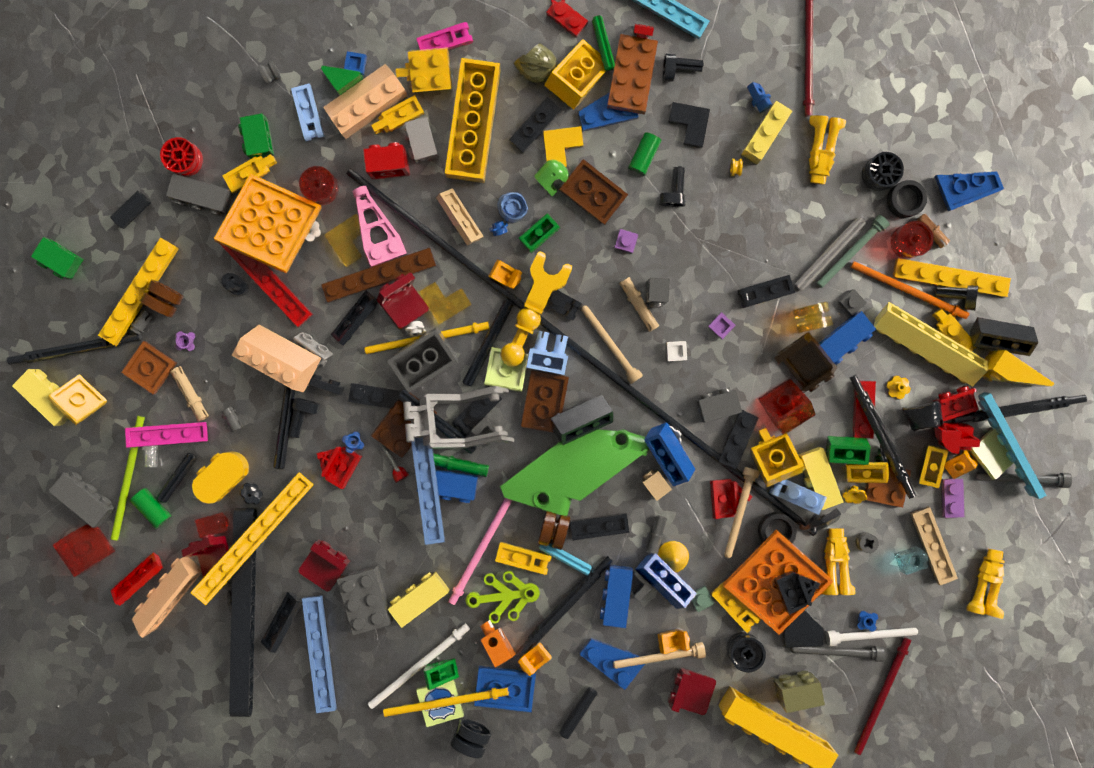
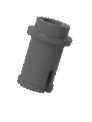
(141, 322)
(232, 419)

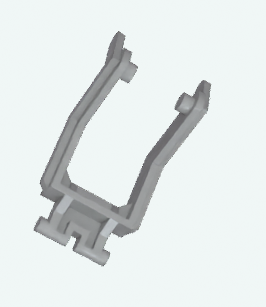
(423, 419)

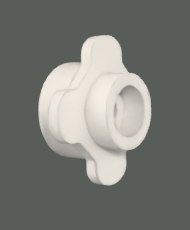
(415, 329)

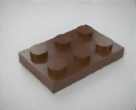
(593, 192)
(544, 400)
(392, 430)

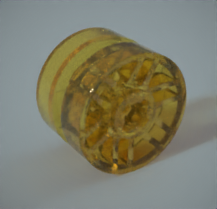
(813, 317)

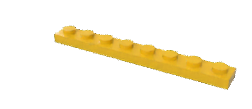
(252, 539)

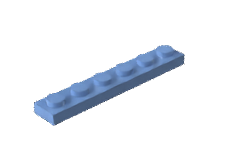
(428, 492)
(319, 654)

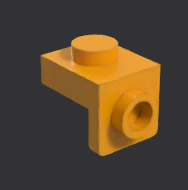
(505, 274)
(673, 641)
(534, 659)

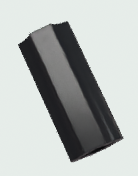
(130, 209)

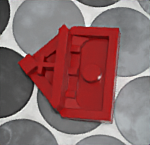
(338, 465)
(725, 498)

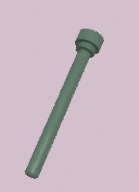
(879, 224)

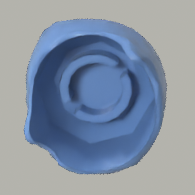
(512, 207)

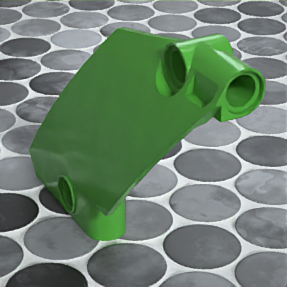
(574, 469)

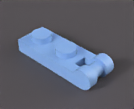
(307, 111)
(800, 496)

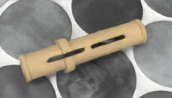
(639, 304)
(188, 392)

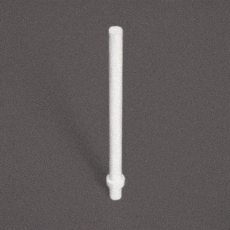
(457, 635)

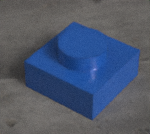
(355, 62)

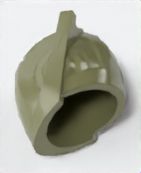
(537, 64)

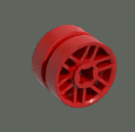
(175, 149)

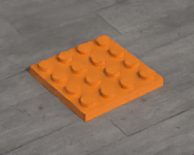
(755, 583)

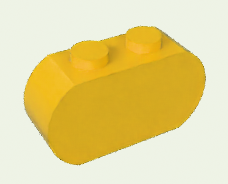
(220, 476)

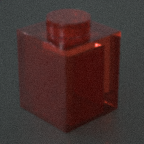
(212, 524)

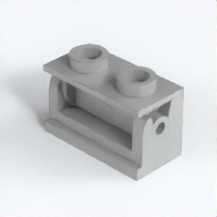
(421, 140)

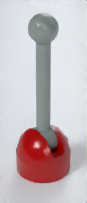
(398, 472)

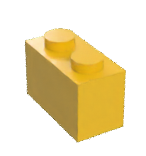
(933, 466)

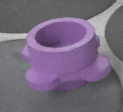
(180, 337)

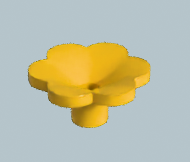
(894, 387)
(854, 495)

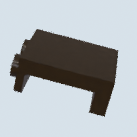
(807, 362)

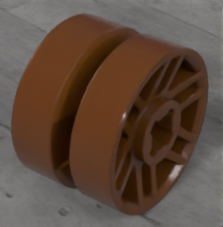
(161, 298)
(554, 530)

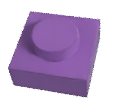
(626, 241)
(721, 326)

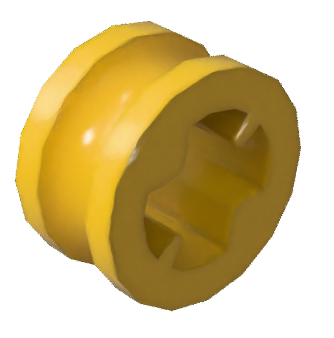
(736, 167)

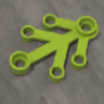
(505, 596)

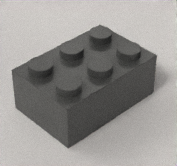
(422, 359)
(365, 600)

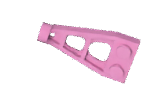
(383, 251)

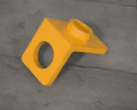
(961, 464)

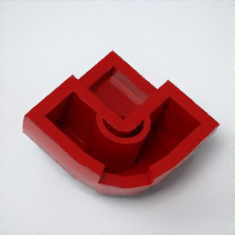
(956, 437)

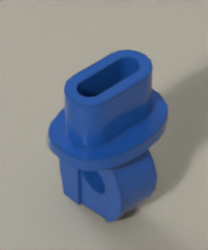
(760, 99)

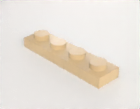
(933, 545)

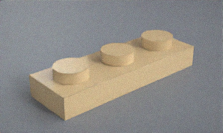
(459, 216)

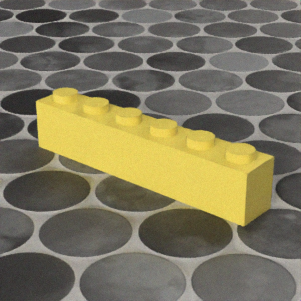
(930, 344)

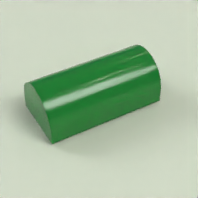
(645, 153)
(539, 233)
(150, 508)

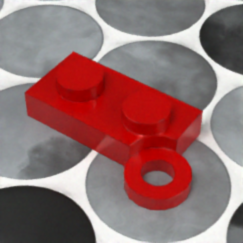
(567, 17)

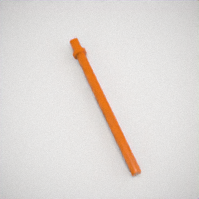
(953, 309)

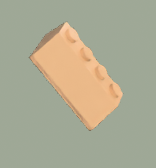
(365, 101)
(277, 357)
(166, 595)

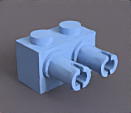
(545, 361)

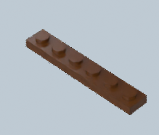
(378, 275)

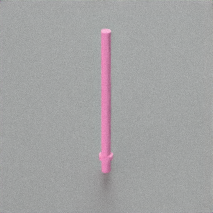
(458, 590)

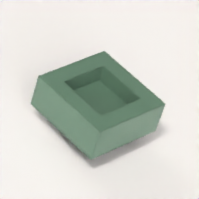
(702, 599)

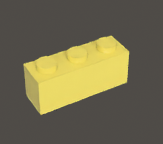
(766, 132)
(36, 389)
(820, 476)
(418, 598)

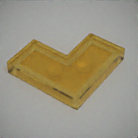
(342, 237)
(443, 307)

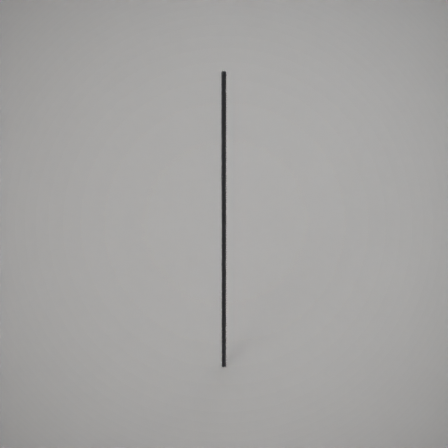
(573, 345)

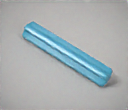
(567, 558)

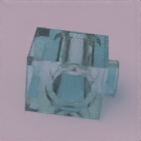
(903, 560)

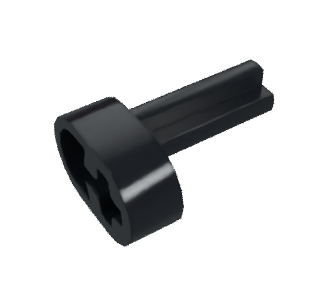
(672, 63)
(676, 198)
(236, 286)
(968, 293)
(300, 407)

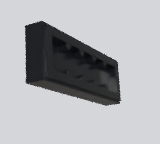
(535, 125)

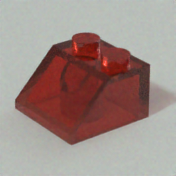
(787, 406)
(83, 549)

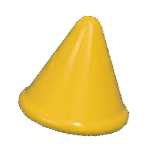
(674, 555)

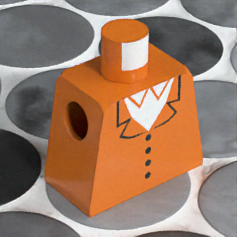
(497, 652)

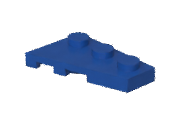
(598, 115)
(966, 188)
(602, 657)

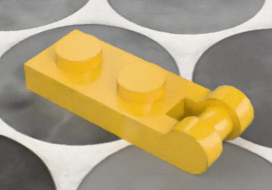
(522, 558)
(735, 607)

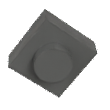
(852, 302)

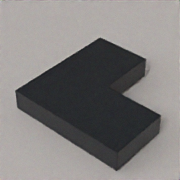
(694, 118)

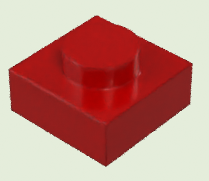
(643, 30)

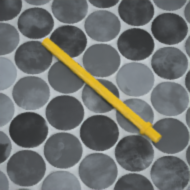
(447, 333)
(494, 693)

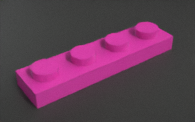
(166, 434)

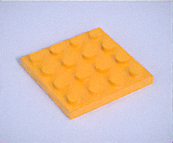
(268, 223)

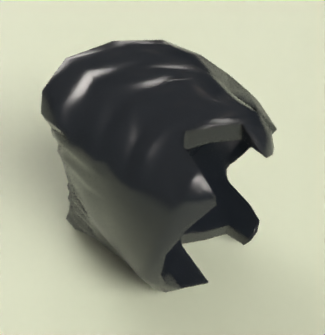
(924, 416)

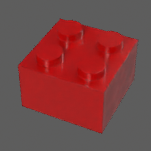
(386, 161)

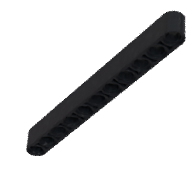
(242, 623)

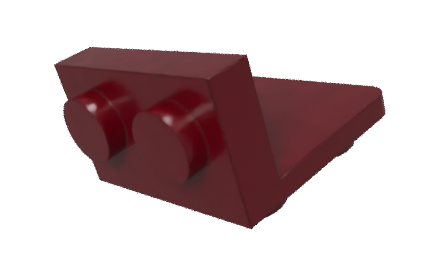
(402, 301)
(208, 550)
(324, 565)
(691, 692)

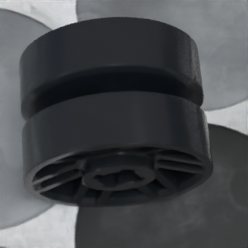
(892, 171)
(750, 660)
(471, 738)

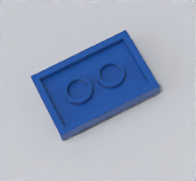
(518, 683)

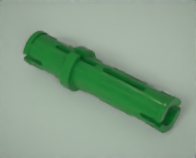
(460, 465)

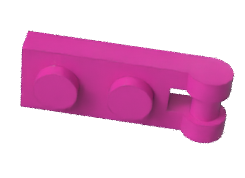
(446, 38)

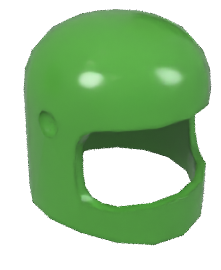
(549, 173)

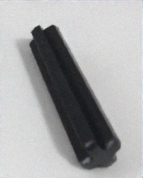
(176, 477)
(578, 712)

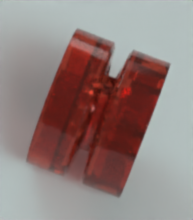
(309, 185)
(916, 231)

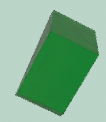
(342, 78)
(440, 673)

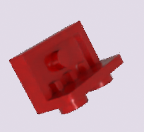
(957, 403)

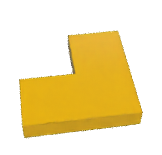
(560, 139)

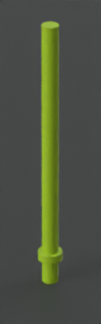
(125, 485)

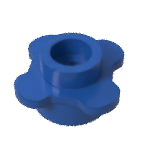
(499, 228)
(352, 437)
(863, 616)

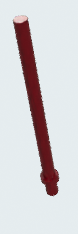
(808, 102)
(902, 651)

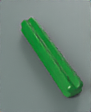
(603, 43)

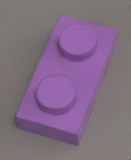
(952, 498)

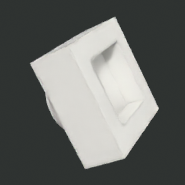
(676, 351)

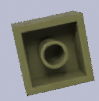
(799, 691)

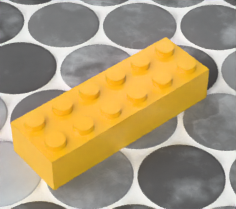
(472, 120)
(777, 730)

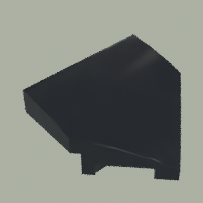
(818, 524)
(795, 590)
(804, 632)

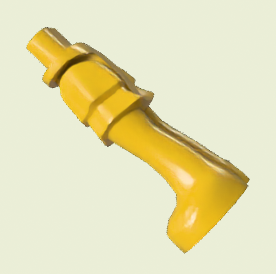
(822, 160)
(837, 551)
(992, 572)

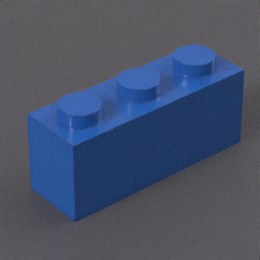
(847, 336)
(669, 454)
(456, 485)
(666, 581)
(617, 596)

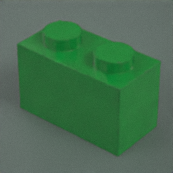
(256, 136)
(57, 258)
(848, 450)

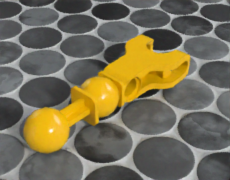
(529, 317)

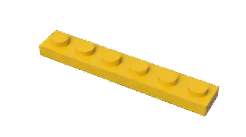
(950, 277)
(129, 304)

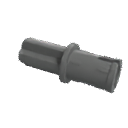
(656, 534)

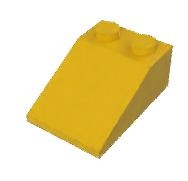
(576, 74)
(1010, 369)

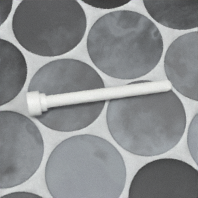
(834, 638)

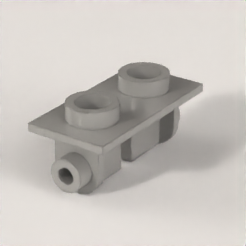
(306, 341)

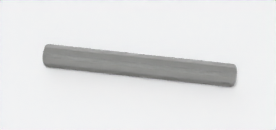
(829, 254)

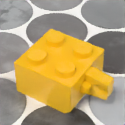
(427, 70)
(776, 458)

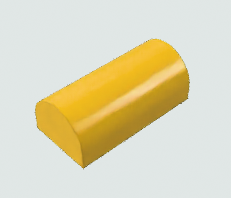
(872, 473)

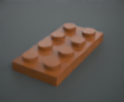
(632, 74)

